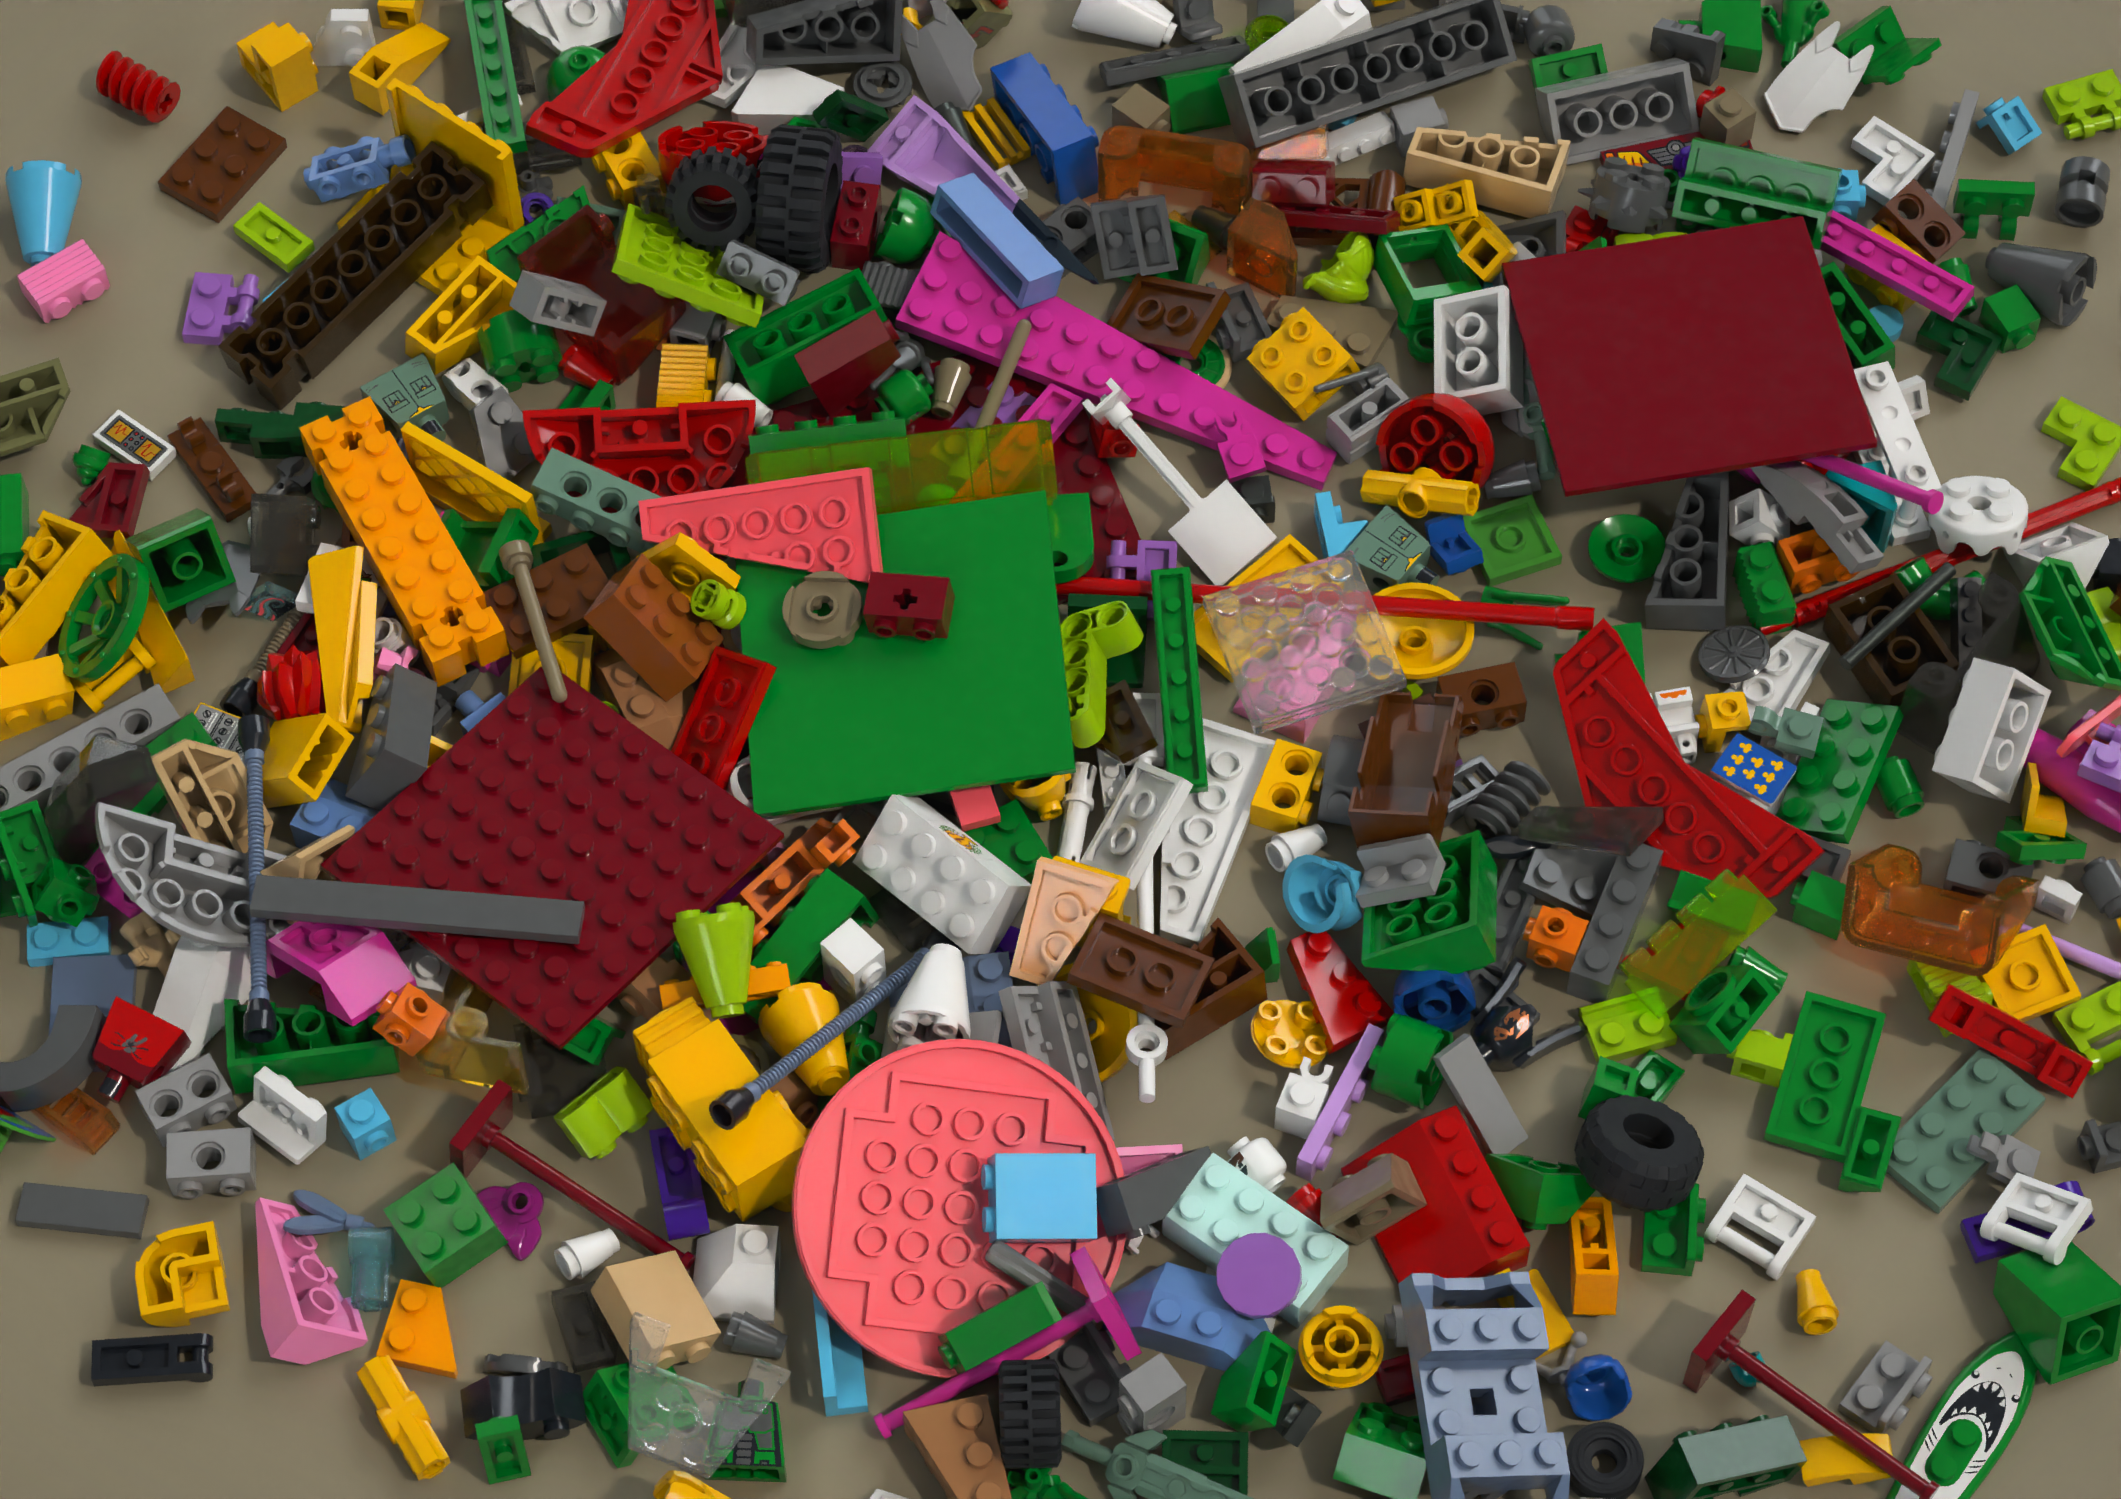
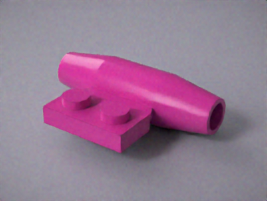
(2061, 778)

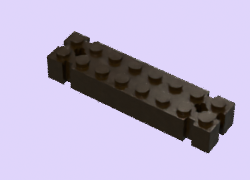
(356, 275)

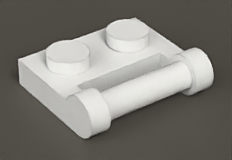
(2041, 1207)
(1766, 1215)

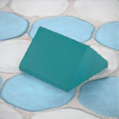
(1877, 504)

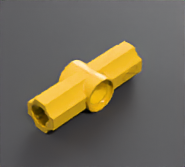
(1420, 492)
(403, 1417)

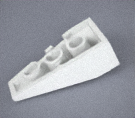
(1318, 25)
(196, 990)

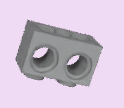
(181, 1092)

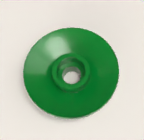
(1626, 535)

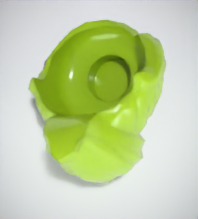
(1345, 274)

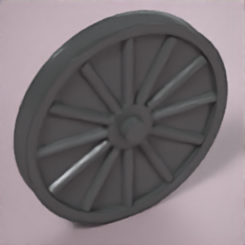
(1734, 654)

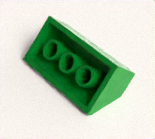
(768, 350)

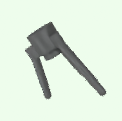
(912, 356)
(1360, 381)

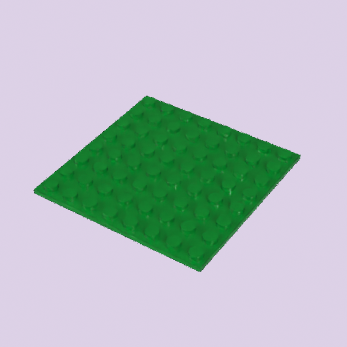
(911, 710)

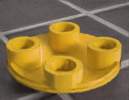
(1288, 1032)

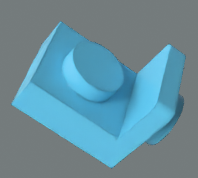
(2010, 123)

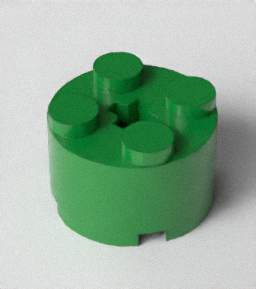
(519, 350)
(1406, 1063)

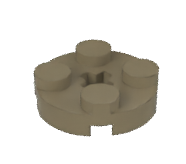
(828, 630)

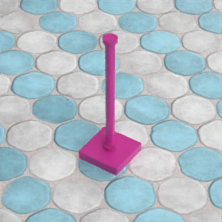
(1929, 500)
(1099, 1306)

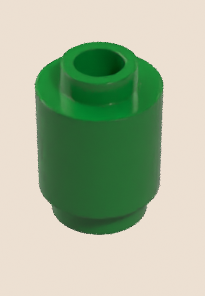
(1900, 787)

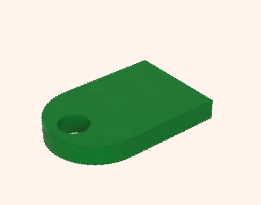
(1071, 536)

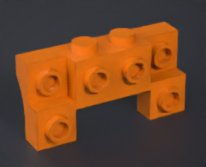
(794, 869)

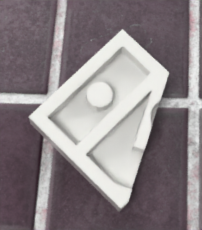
(343, 38)

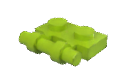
(2085, 97)

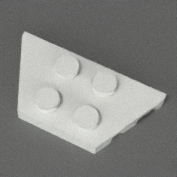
(570, 22)

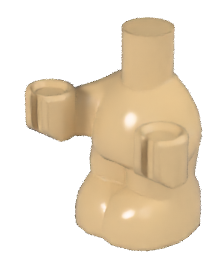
(150, 942)

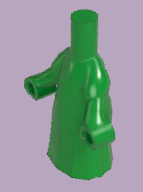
(1796, 24)

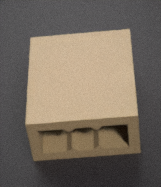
(665, 1292)

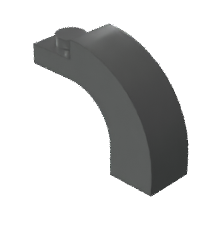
(58, 1064)

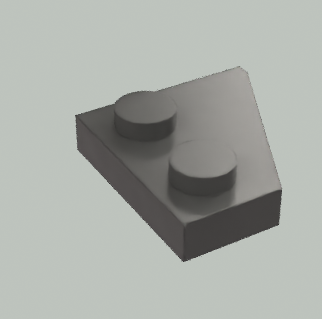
(501, 434)

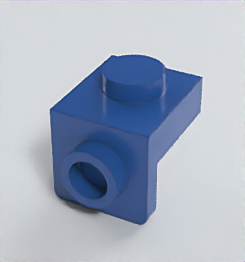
(1451, 544)

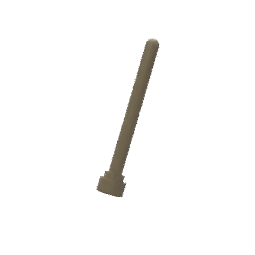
(1004, 373)
(517, 560)

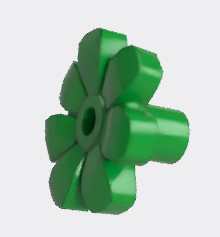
(1031, 1482)

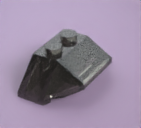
(104, 773)

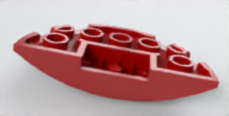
(653, 448)

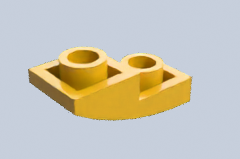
(1437, 206)
(1835, 1461)

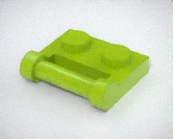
(2090, 1022)

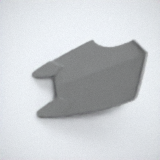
(943, 58)

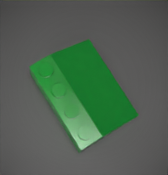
(1443, 930)

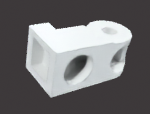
(470, 383)

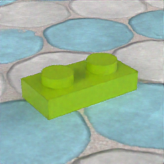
(274, 237)

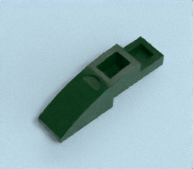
(272, 433)

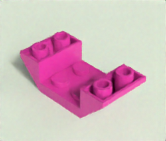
(348, 961)

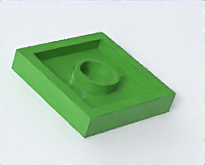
(1512, 540)

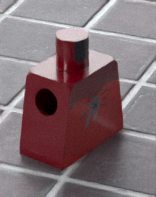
(135, 1049)

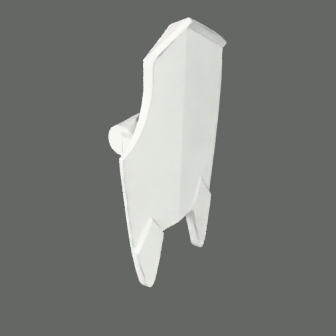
(1815, 82)

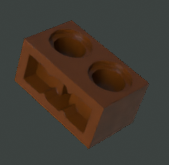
(1924, 221)

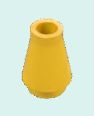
(1814, 1304)

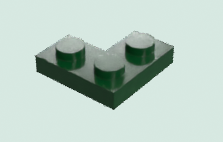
(1968, 352)

